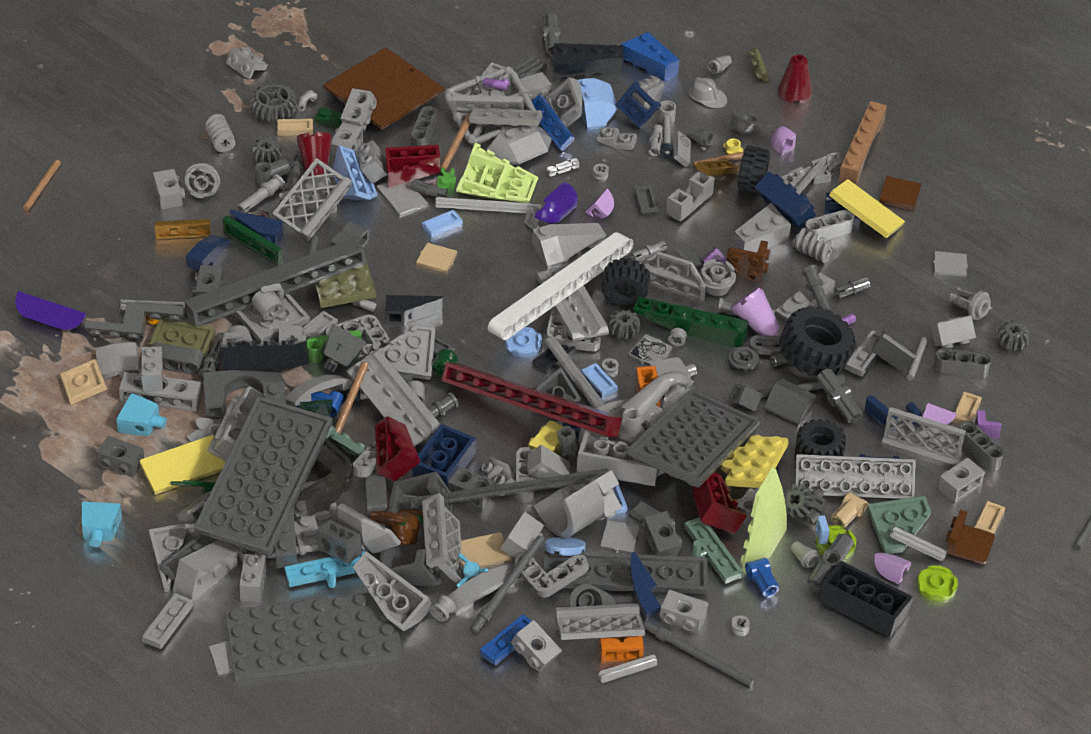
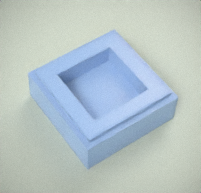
(822, 530)

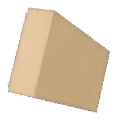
(291, 127)
(967, 408)
(990, 517)

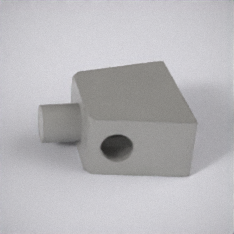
(673, 365)

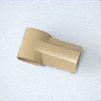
(849, 509)

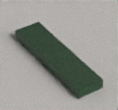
(252, 240)

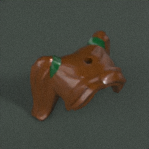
(403, 524)

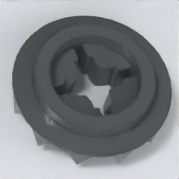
(744, 353)

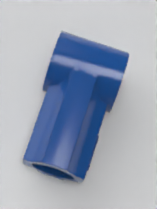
(337, 399)
(760, 572)

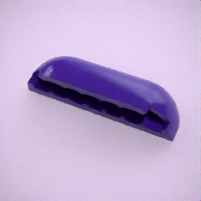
(558, 204)
(48, 312)

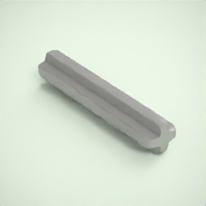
(918, 543)
(627, 668)

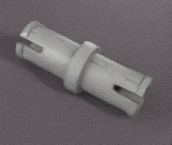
(656, 140)
(648, 250)

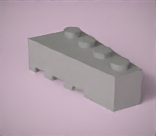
(602, 453)

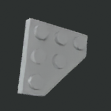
(412, 352)

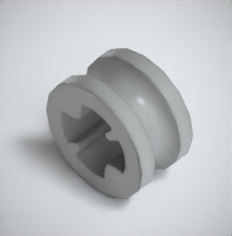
(600, 172)
(677, 337)
(609, 362)
(740, 630)

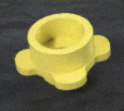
(733, 146)

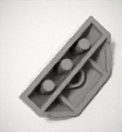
(520, 144)
(675, 275)
(373, 535)

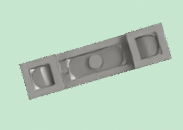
(303, 392)
(481, 586)

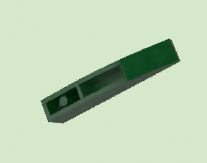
(694, 322)

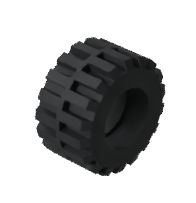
(753, 168)
(625, 281)
(820, 439)

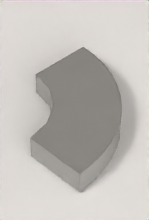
(833, 162)

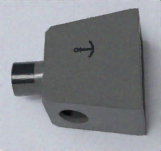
(340, 347)

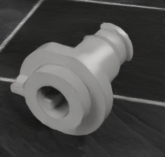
(975, 304)

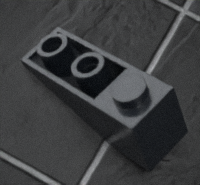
(409, 308)

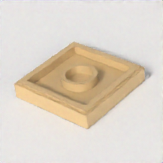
(83, 381)

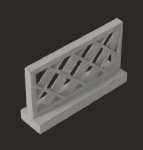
(323, 210)
(919, 447)
(442, 538)
(599, 621)

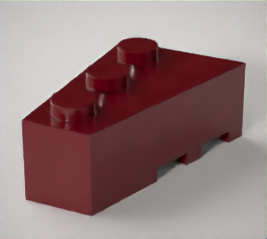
(411, 163)
(394, 449)
(716, 505)

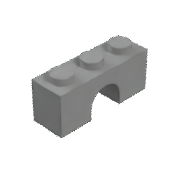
(682, 203)

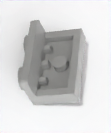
(245, 62)

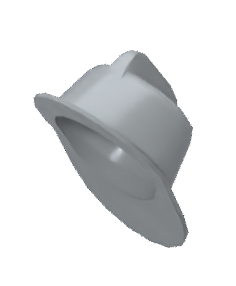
(706, 92)

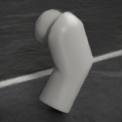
(366, 304)

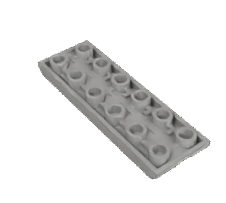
(577, 312)
(394, 397)
(857, 475)

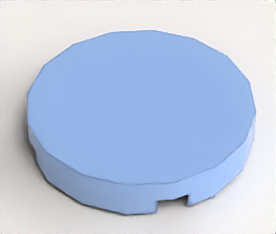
(524, 343)
(565, 546)

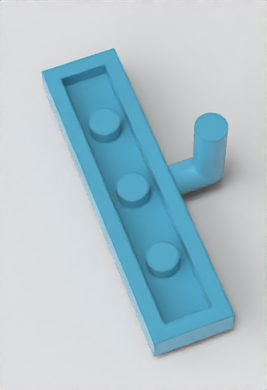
(319, 570)

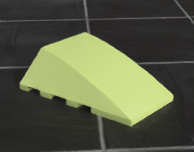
(495, 178)
(768, 520)

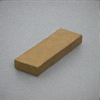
(718, 167)
(182, 228)

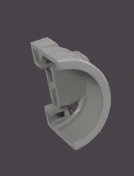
(579, 505)

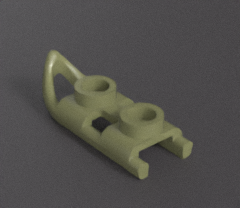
(758, 62)

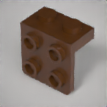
(750, 264)
(968, 541)

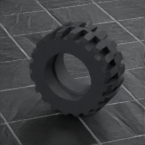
(823, 327)

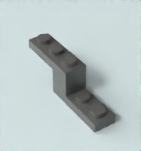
(135, 320)

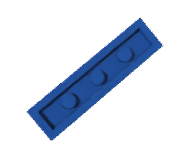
(552, 123)

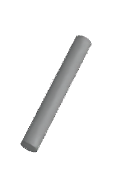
(915, 362)

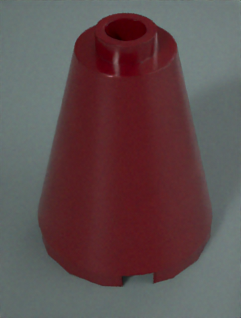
(796, 80)
(315, 147)

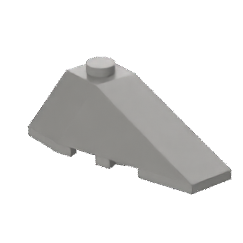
(561, 241)
(394, 595)

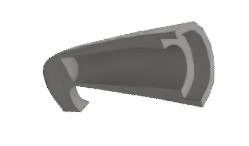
(652, 393)

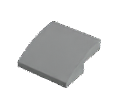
(117, 359)

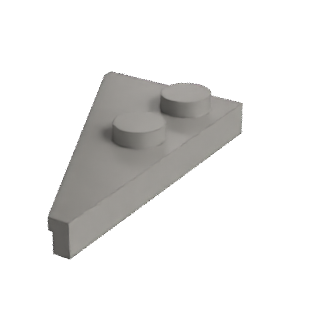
(802, 177)
(165, 543)

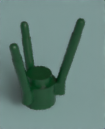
(206, 486)

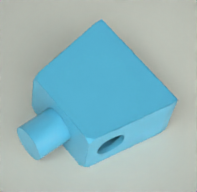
(139, 416)
(100, 521)

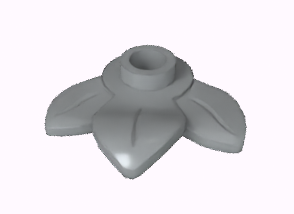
(206, 428)

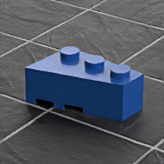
(652, 56)

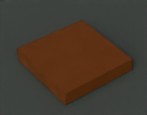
(900, 193)

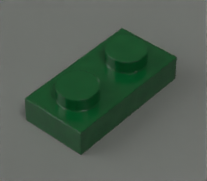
(328, 117)

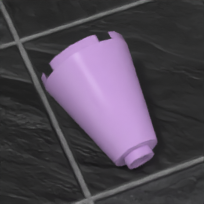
(757, 312)

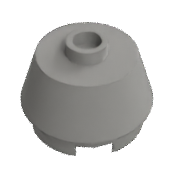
(202, 180)
(717, 277)

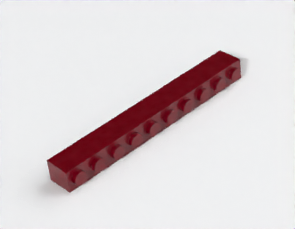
(532, 399)

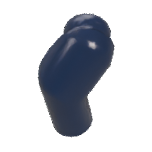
(912, 408)

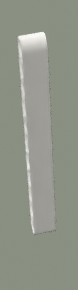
(559, 286)

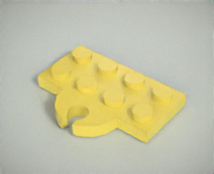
(752, 463)

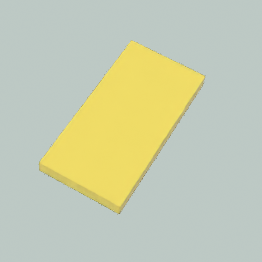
(866, 208)
(180, 464)

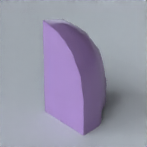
(783, 140)
(601, 205)
(938, 414)
(891, 566)

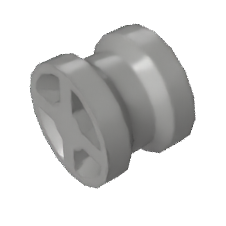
(442, 608)

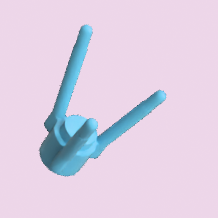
(470, 570)

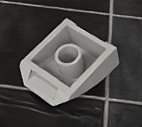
(567, 101)

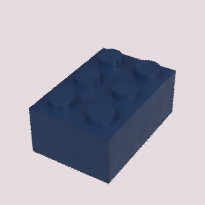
(787, 201)
(445, 453)

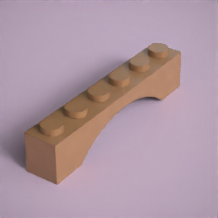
(859, 148)

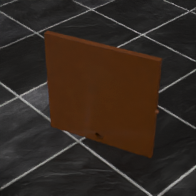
(393, 83)

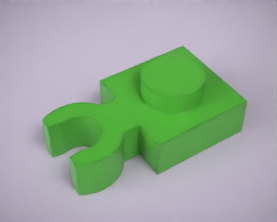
(447, 181)

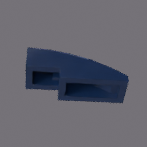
(206, 252)
(643, 588)

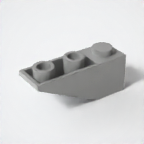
(652, 86)

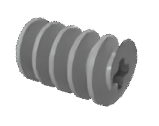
(220, 133)
(812, 246)

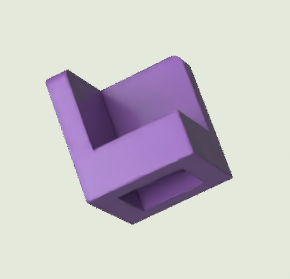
(714, 253)
(992, 429)

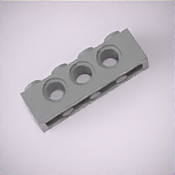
(176, 393)

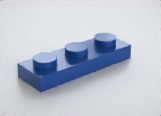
(501, 644)

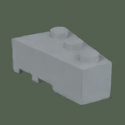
(296, 198)
(766, 226)
(204, 569)

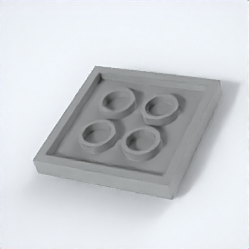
(268, 330)

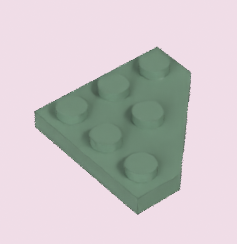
(904, 513)

